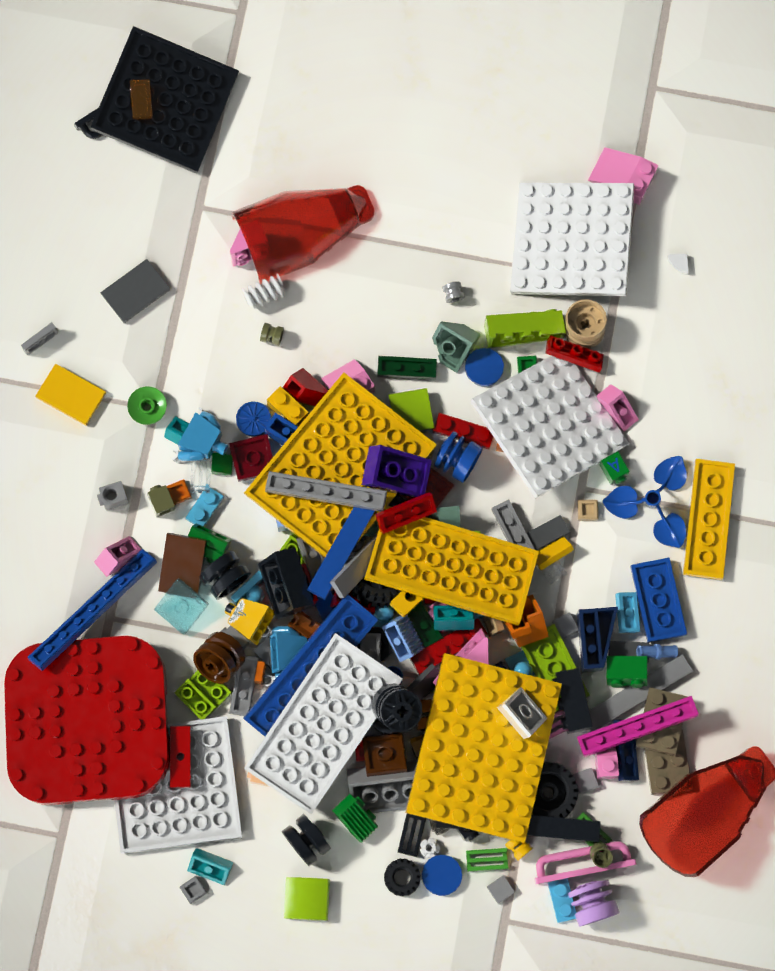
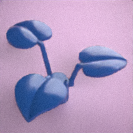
(623, 501)

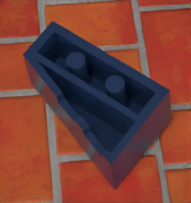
(594, 634)

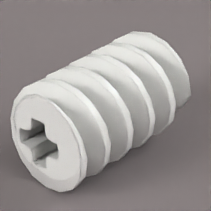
(264, 291)

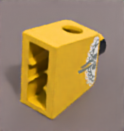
(249, 618)

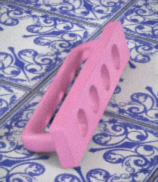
(617, 845)

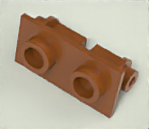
(302, 624)

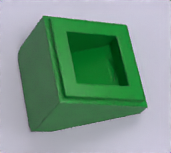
(221, 464)

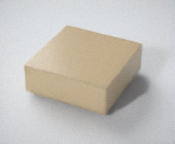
(587, 510)

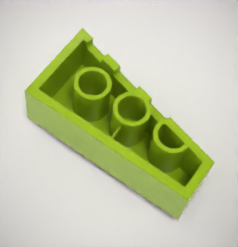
(523, 327)

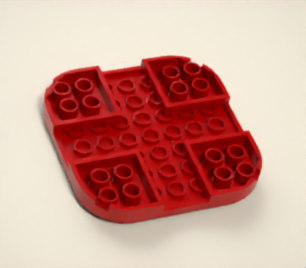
(87, 722)

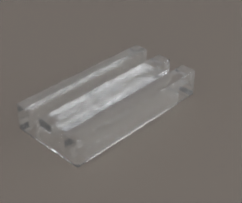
(200, 488)

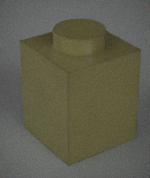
(160, 500)

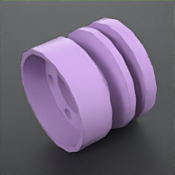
(593, 902)

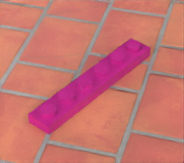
(638, 726)

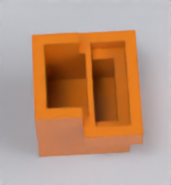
(532, 624)

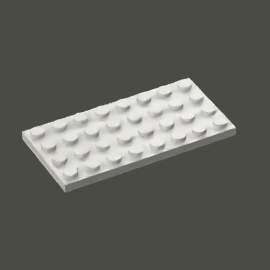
(321, 724)

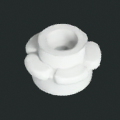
(424, 847)

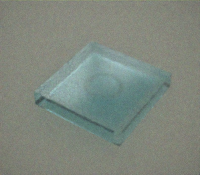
(181, 606)

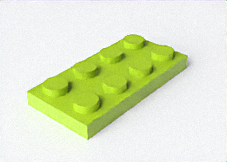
(549, 656)

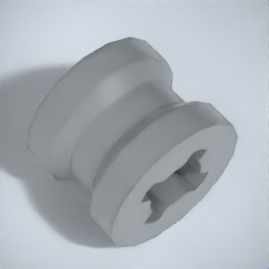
(453, 292)

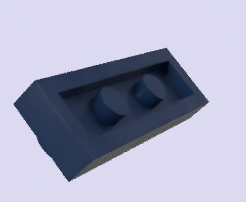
(627, 760)

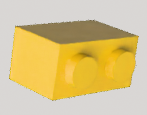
(287, 407)

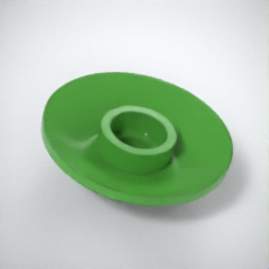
(146, 396)

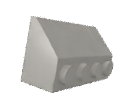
(383, 791)

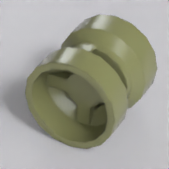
(271, 334)
(603, 858)

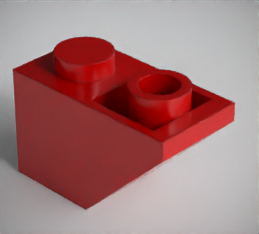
(305, 388)

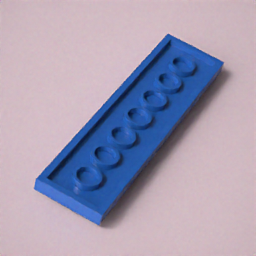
(348, 621)

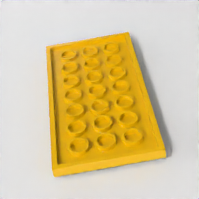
(455, 568)

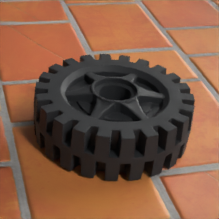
(374, 593)
(564, 792)

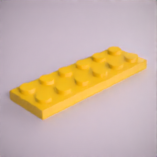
(709, 519)

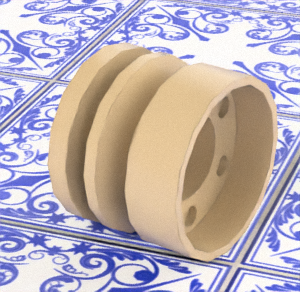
(584, 314)

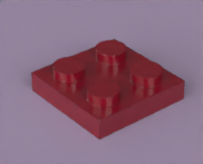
(250, 456)

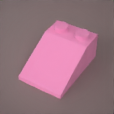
(623, 167)

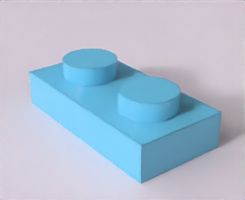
(204, 507)
(627, 612)
(561, 902)

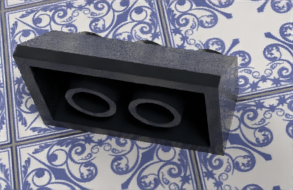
(285, 583)

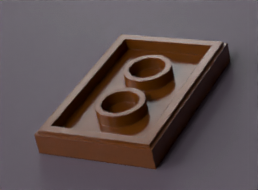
(182, 560)

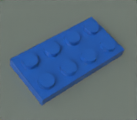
(658, 600)

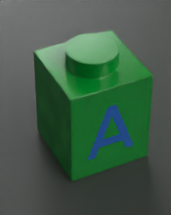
(614, 468)

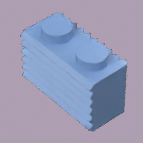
(403, 637)

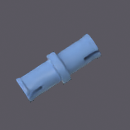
(657, 651)

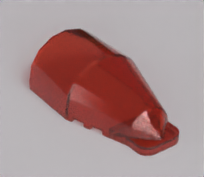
(300, 226)
(706, 812)

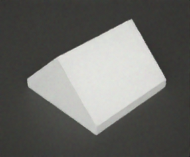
(522, 713)

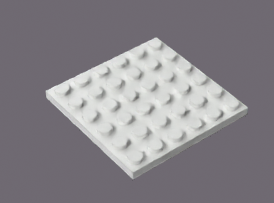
(572, 239)
(549, 424)
(192, 814)

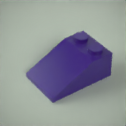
(396, 471)

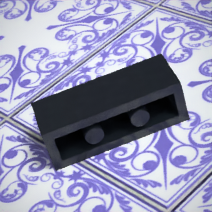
(573, 701)

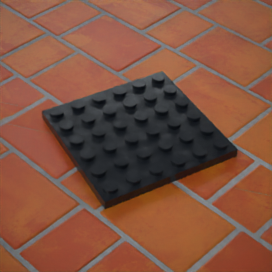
(185, 100)

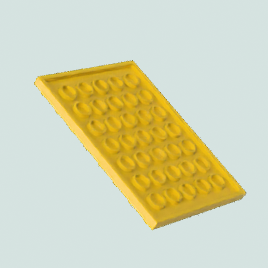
(334, 448)
(471, 758)

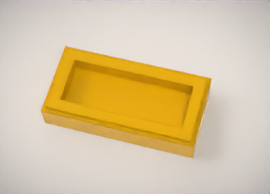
(553, 552)

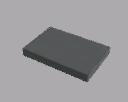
(135, 291)

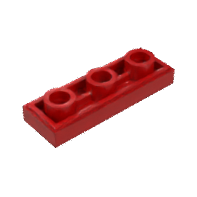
(574, 353)
(180, 744)

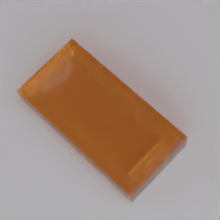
(141, 99)

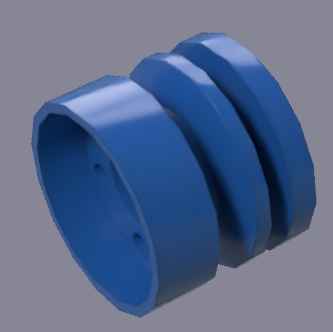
(459, 457)

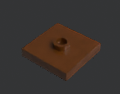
(384, 754)

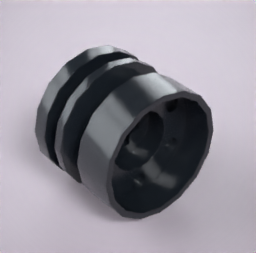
(391, 698)

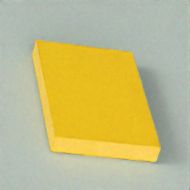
(70, 394)

